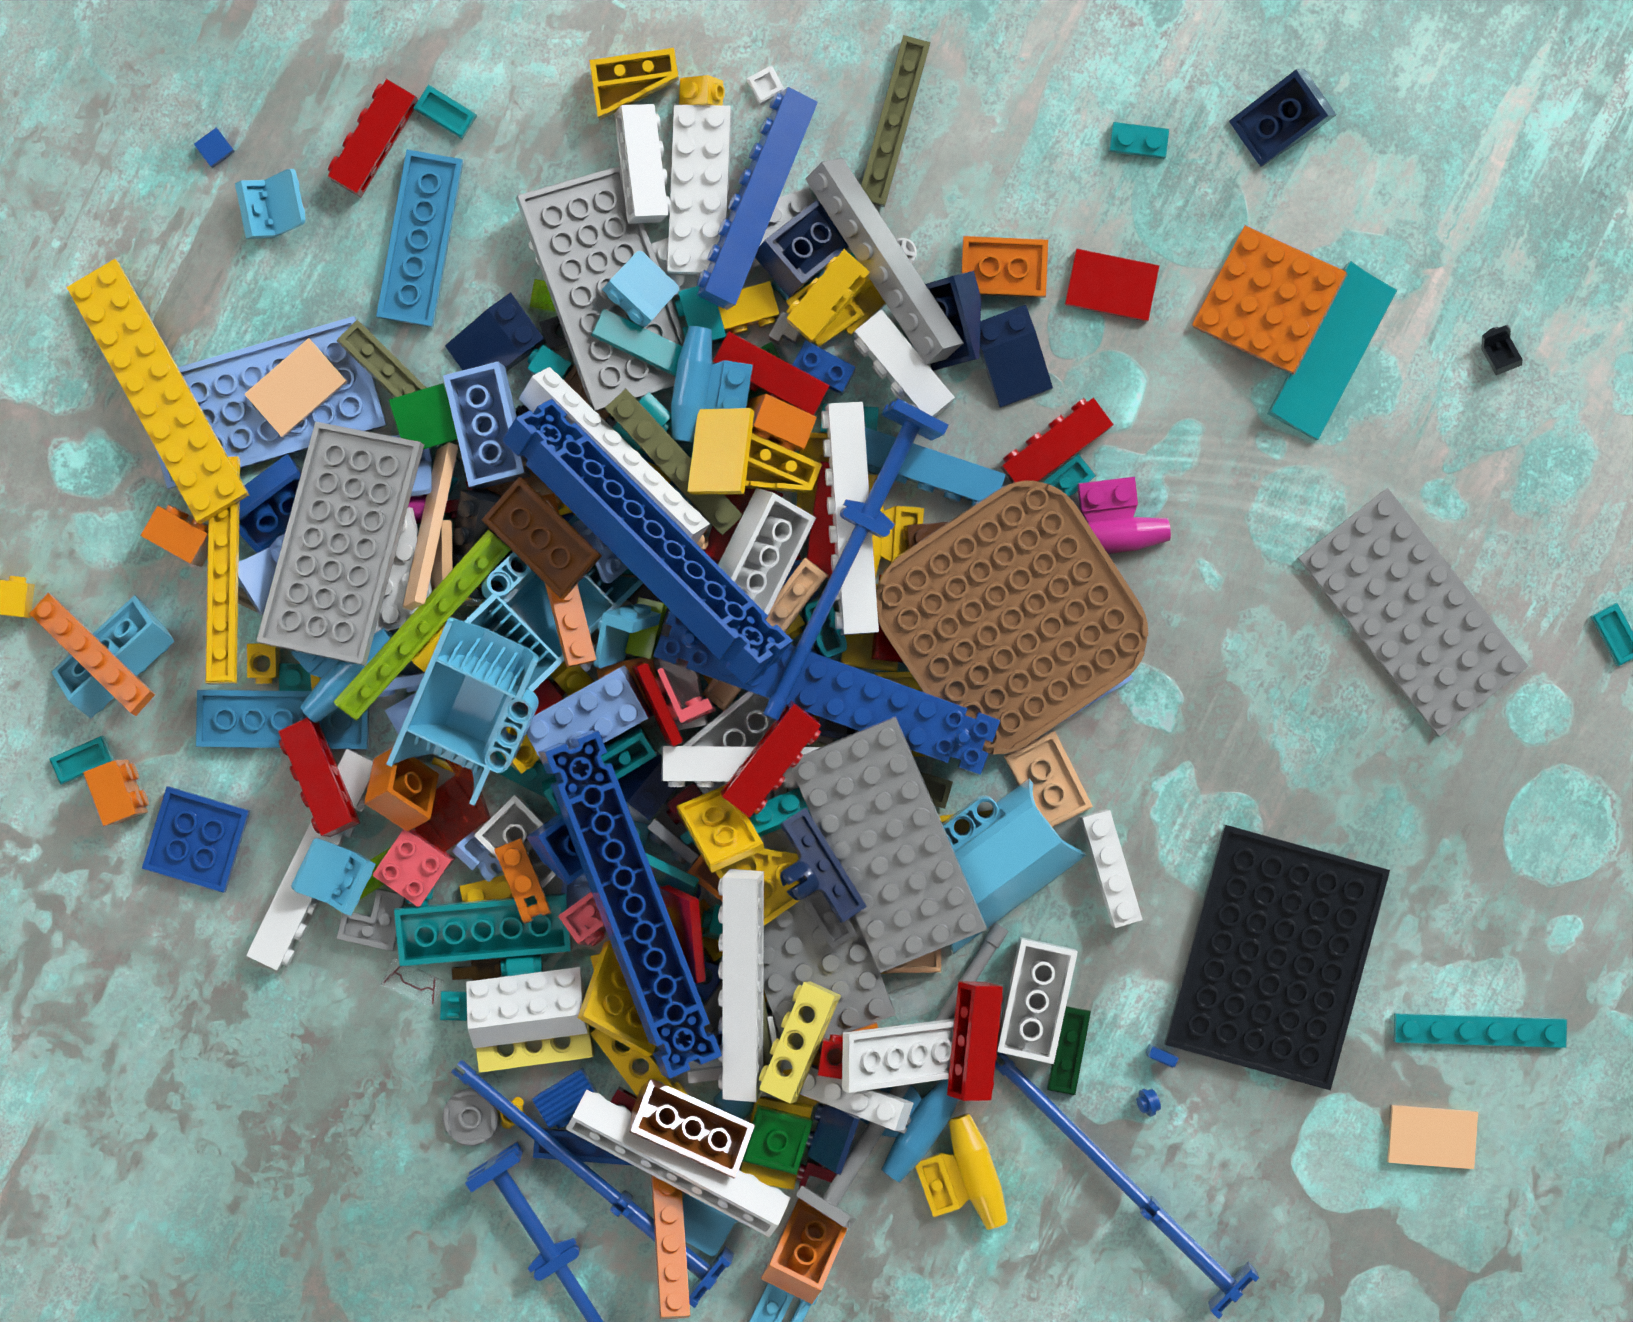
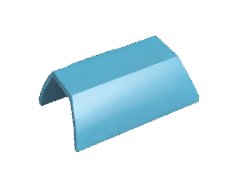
(526, 614)
(470, 701)
(1007, 853)

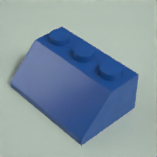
(269, 504)
(556, 849)

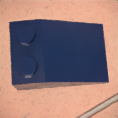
(1282, 117)
(801, 248)
(961, 304)
(497, 335)
(1013, 356)
(644, 787)
(832, 1137)

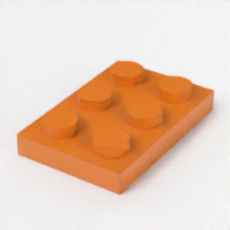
(1007, 265)

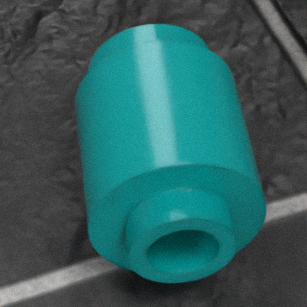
(521, 965)

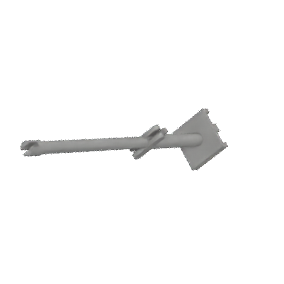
(873, 1131)

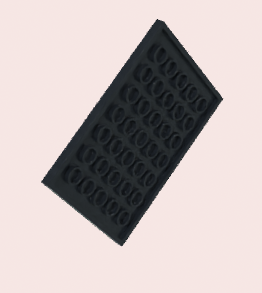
(1277, 957)

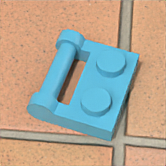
(774, 1305)

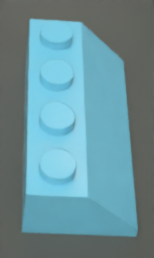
(132, 637)

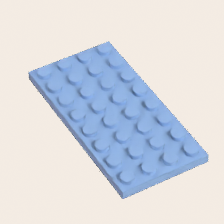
(243, 431)

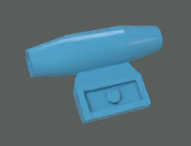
(704, 384)
(334, 677)
(927, 1122)

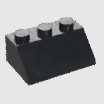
(469, 525)

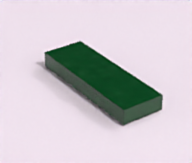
(1069, 1052)

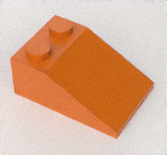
(804, 1252)

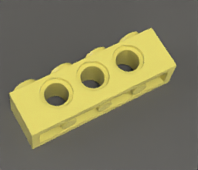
(824, 1004)
(493, 1059)

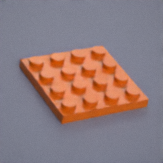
(1269, 299)

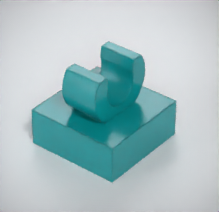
(453, 1005)

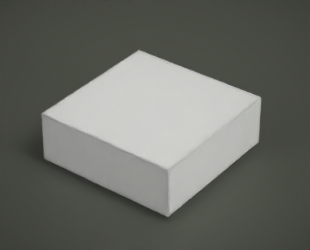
(765, 84)

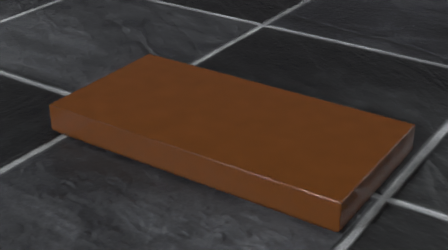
(541, 538)

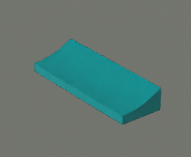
(1334, 354)
(478, 931)

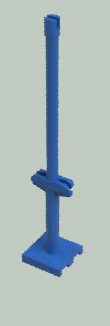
(866, 519)
(620, 1202)
(1150, 1208)
(552, 1256)

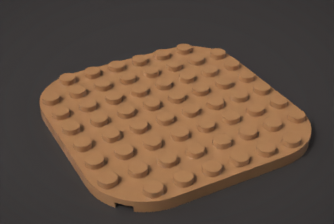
(1013, 613)

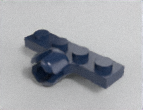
(818, 868)

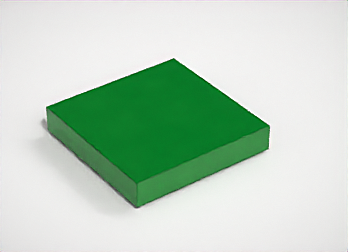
(424, 416)
(777, 1139)

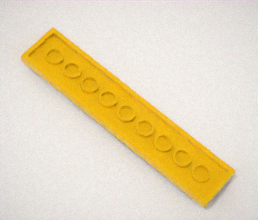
(157, 391)

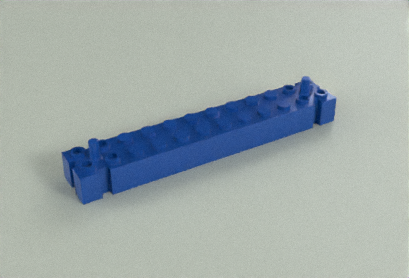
(647, 541)
(850, 698)
(630, 903)

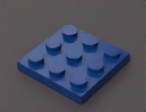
(196, 839)

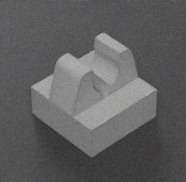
(783, 329)

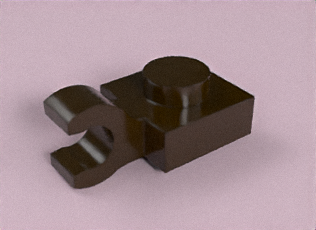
(479, 970)

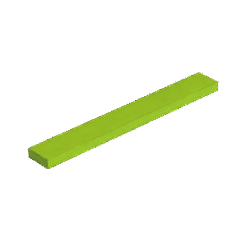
(422, 625)

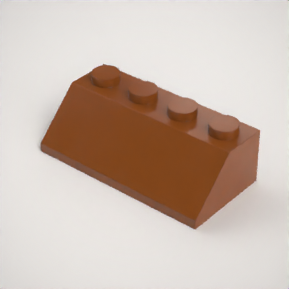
(690, 1127)

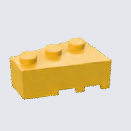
(631, 78)
(827, 296)
(779, 468)

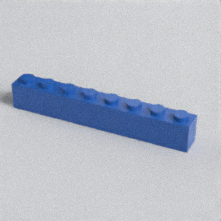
(756, 199)

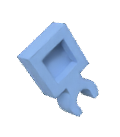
(475, 855)

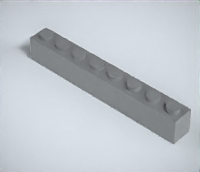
(885, 259)

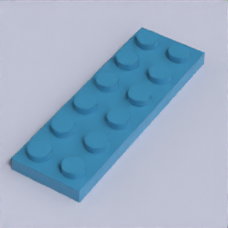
(419, 238)
(255, 718)

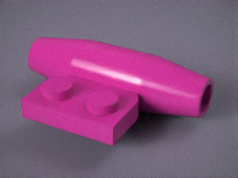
(1110, 513)

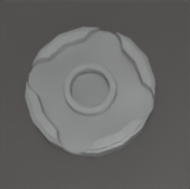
(470, 1118)

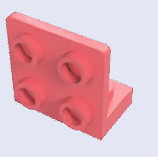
(695, 707)
(413, 866)
(584, 921)

